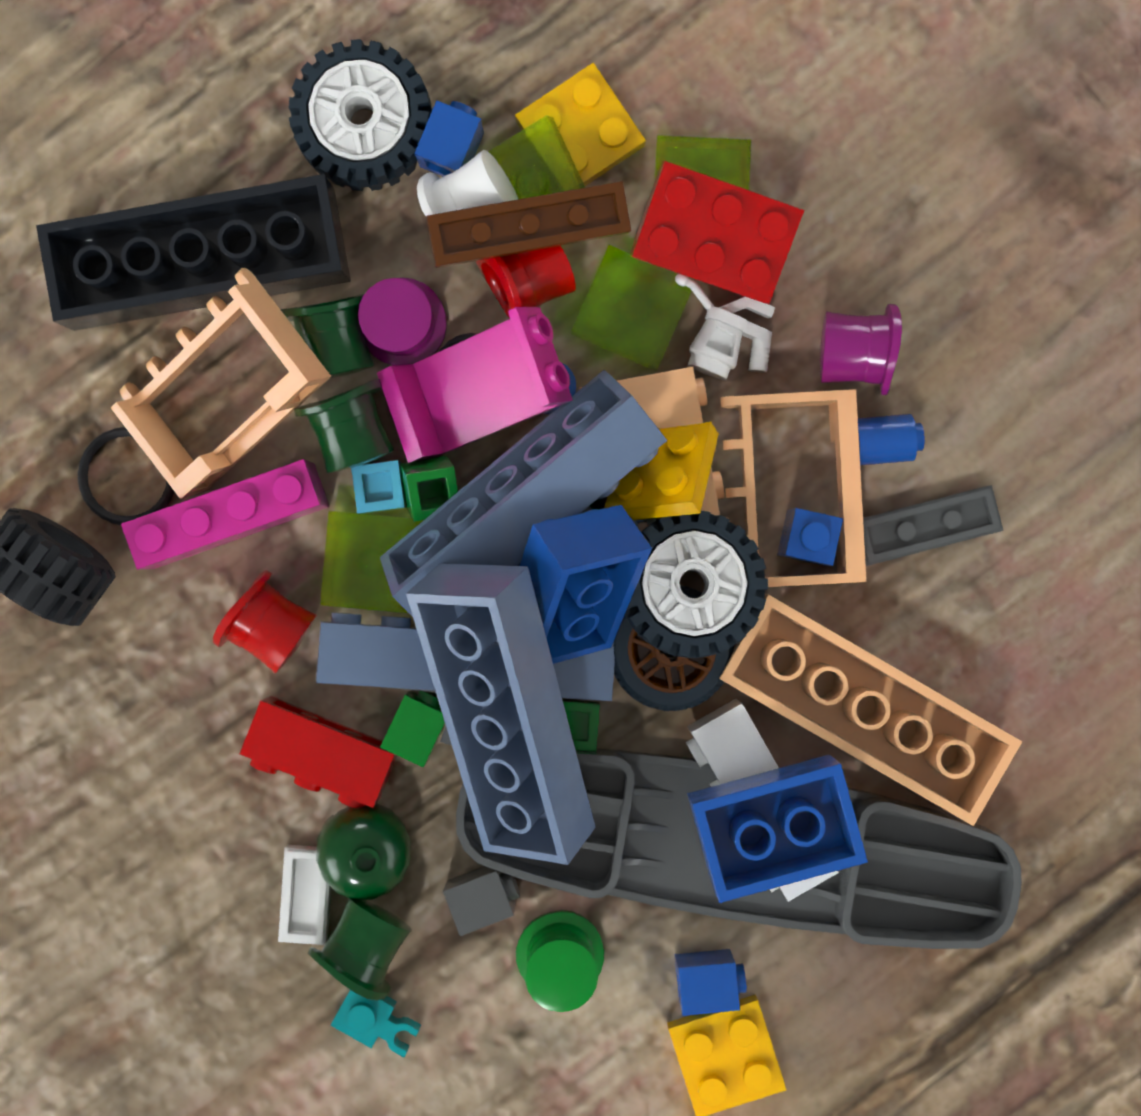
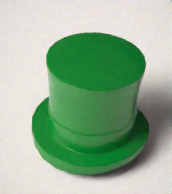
(560, 959)

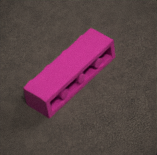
(225, 515)

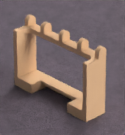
(844, 432)
(157, 440)

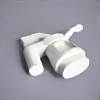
(719, 339)

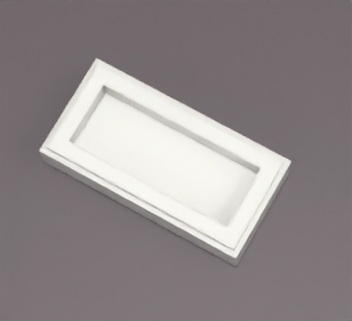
(303, 898)

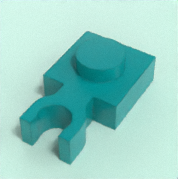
(368, 1019)

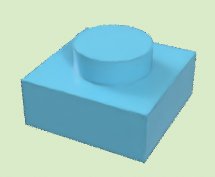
(378, 487)

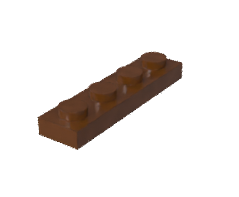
(528, 224)

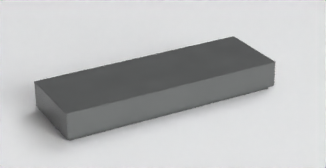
(931, 525)

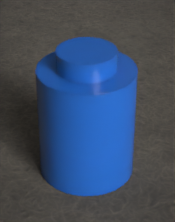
(889, 439)

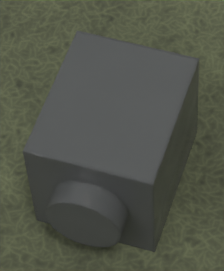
(480, 898)

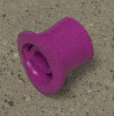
(402, 321)
(861, 347)

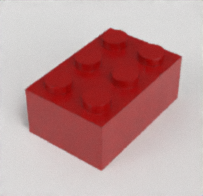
(716, 232)

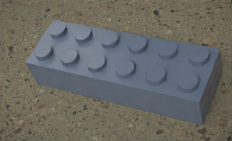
(544, 476)
(503, 709)

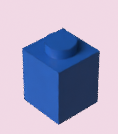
(449, 138)
(810, 536)
(709, 982)

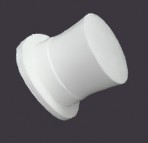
(472, 185)

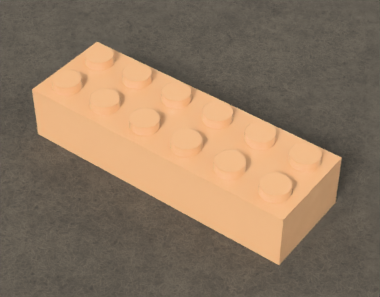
(871, 710)

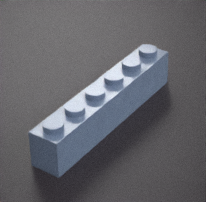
(394, 658)

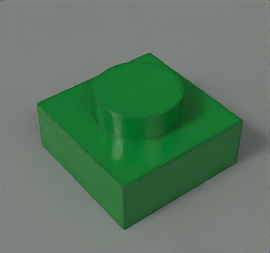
(583, 723)

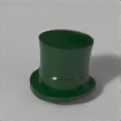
(333, 334)
(348, 427)
(363, 948)

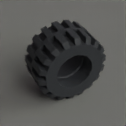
(50, 568)

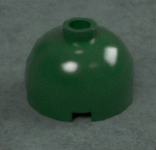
(363, 851)

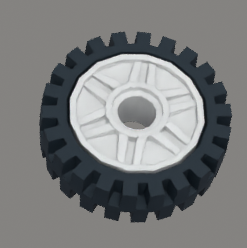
(353, 81)
(731, 591)

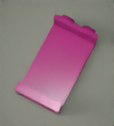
(476, 386)

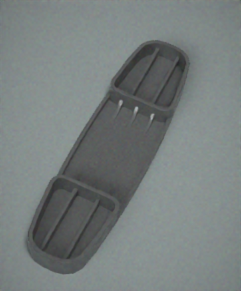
(924, 883)

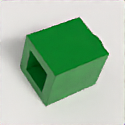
(428, 485)
(415, 727)

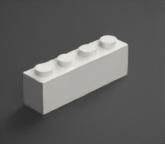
(736, 751)

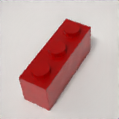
(317, 752)

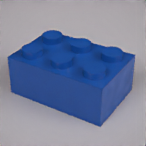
(584, 577)
(777, 828)

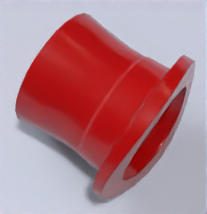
(528, 277)
(265, 624)

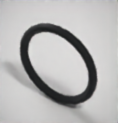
(84, 485)

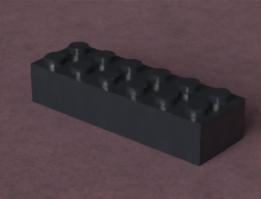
(190, 249)

